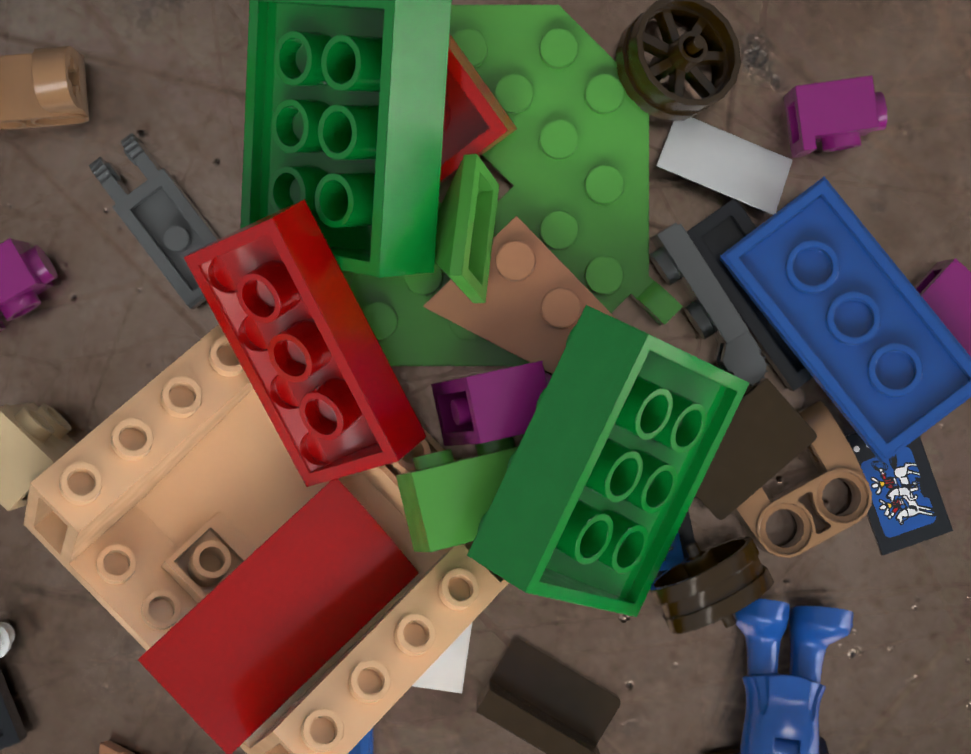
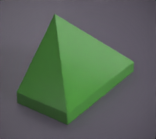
(467, 228)

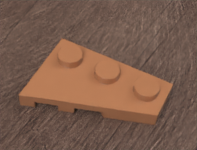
(528, 299)

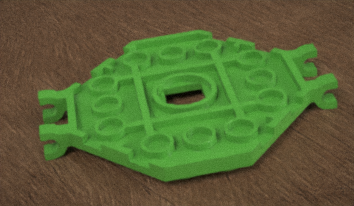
(573, 174)

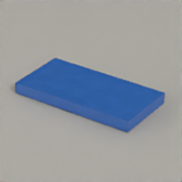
(852, 319)

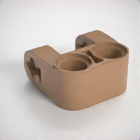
(43, 89)
(815, 524)

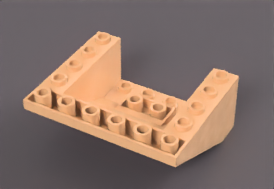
(190, 488)

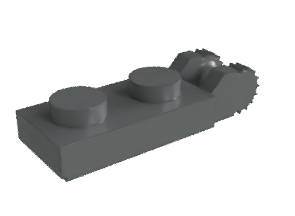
(158, 217)
(710, 307)

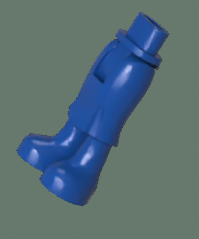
(785, 707)

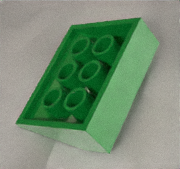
(352, 122)
(606, 467)

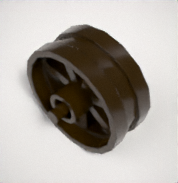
(676, 58)
(711, 585)

